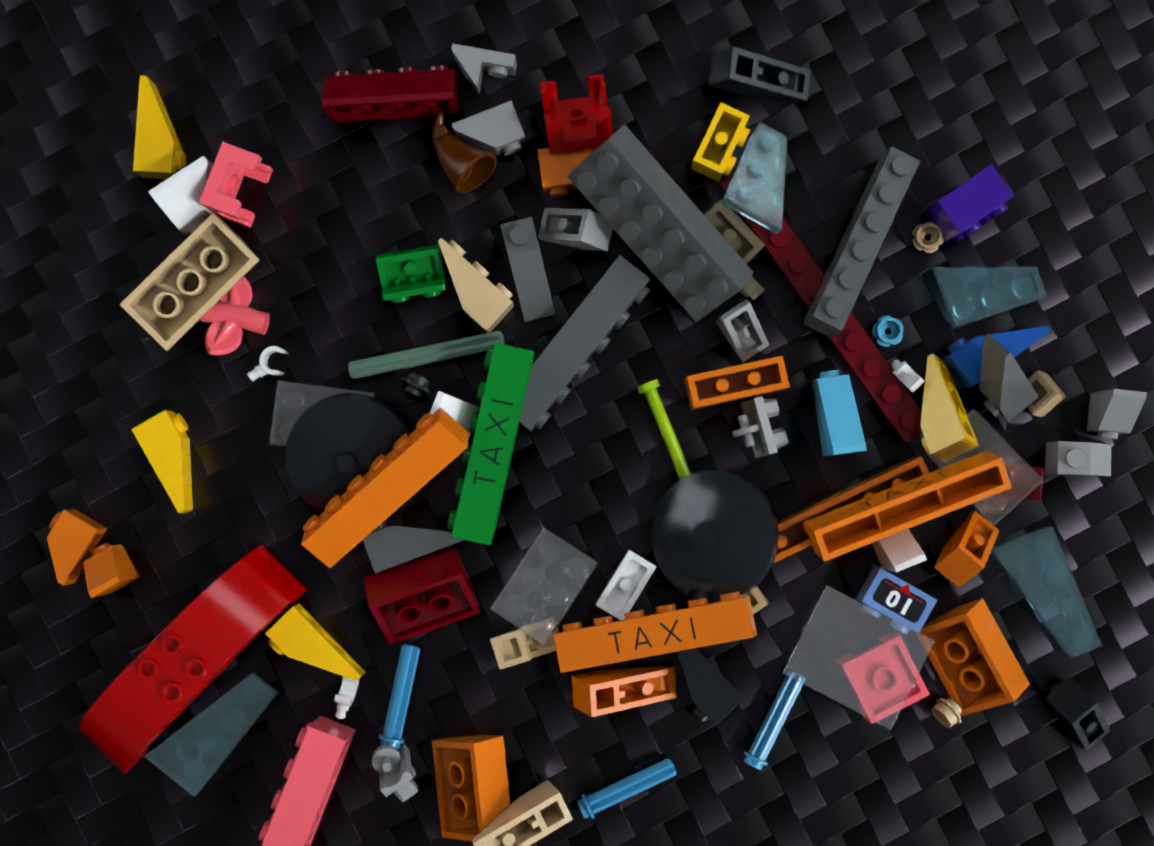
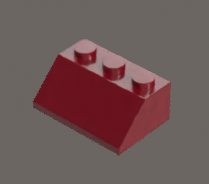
(421, 595)

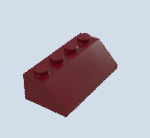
(390, 95)

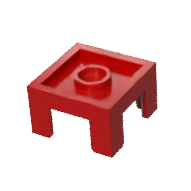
(576, 121)

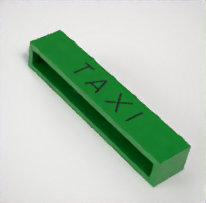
(492, 443)

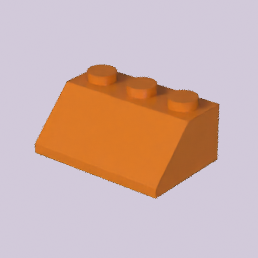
(974, 658)
(470, 783)

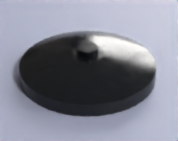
(337, 443)
(714, 535)

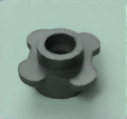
(416, 387)

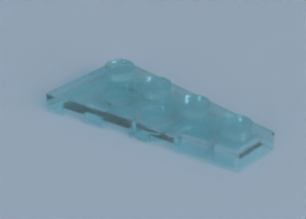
(1050, 588)
(208, 739)

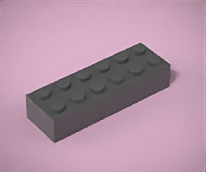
(660, 224)

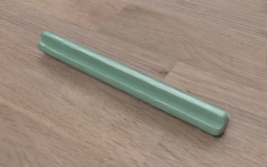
(424, 355)

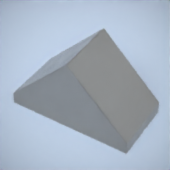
(743, 330)

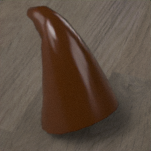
(463, 163)

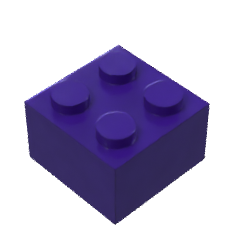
(973, 201)

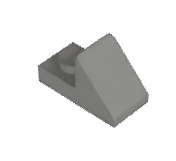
(476, 60)

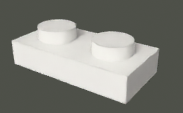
(625, 585)

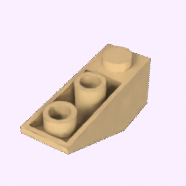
(477, 295)

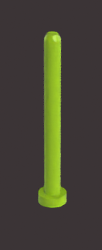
(665, 427)

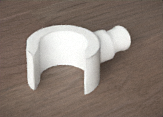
(263, 369)
(906, 375)
(345, 696)

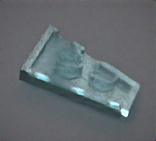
(760, 179)
(983, 292)

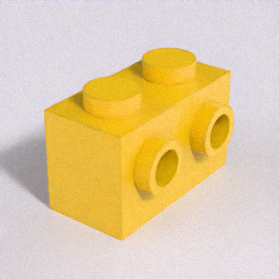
(719, 142)

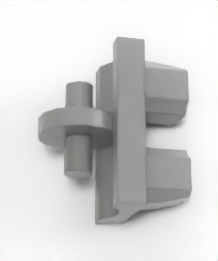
(757, 428)
(395, 771)

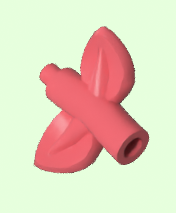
(229, 318)

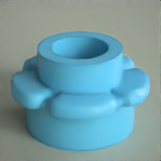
(894, 325)

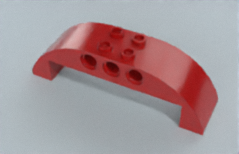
(189, 656)

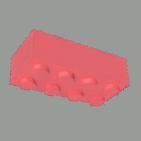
(308, 783)

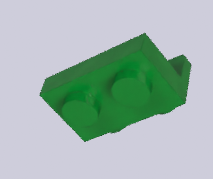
(411, 273)

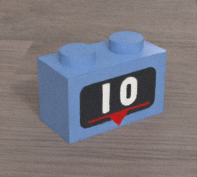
(896, 599)

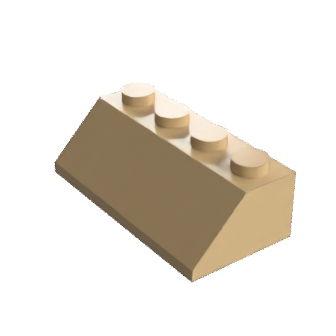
(190, 281)

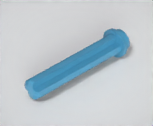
(400, 696)
(773, 723)
(626, 788)

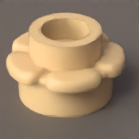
(921, 243)
(947, 712)

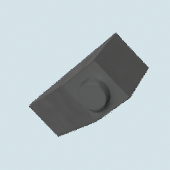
(528, 269)
(1003, 381)
(402, 543)

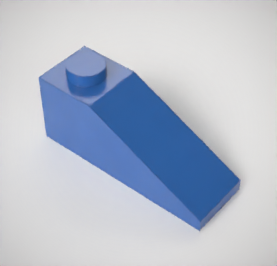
(966, 356)

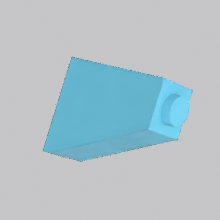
(837, 414)

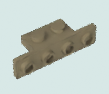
(739, 238)

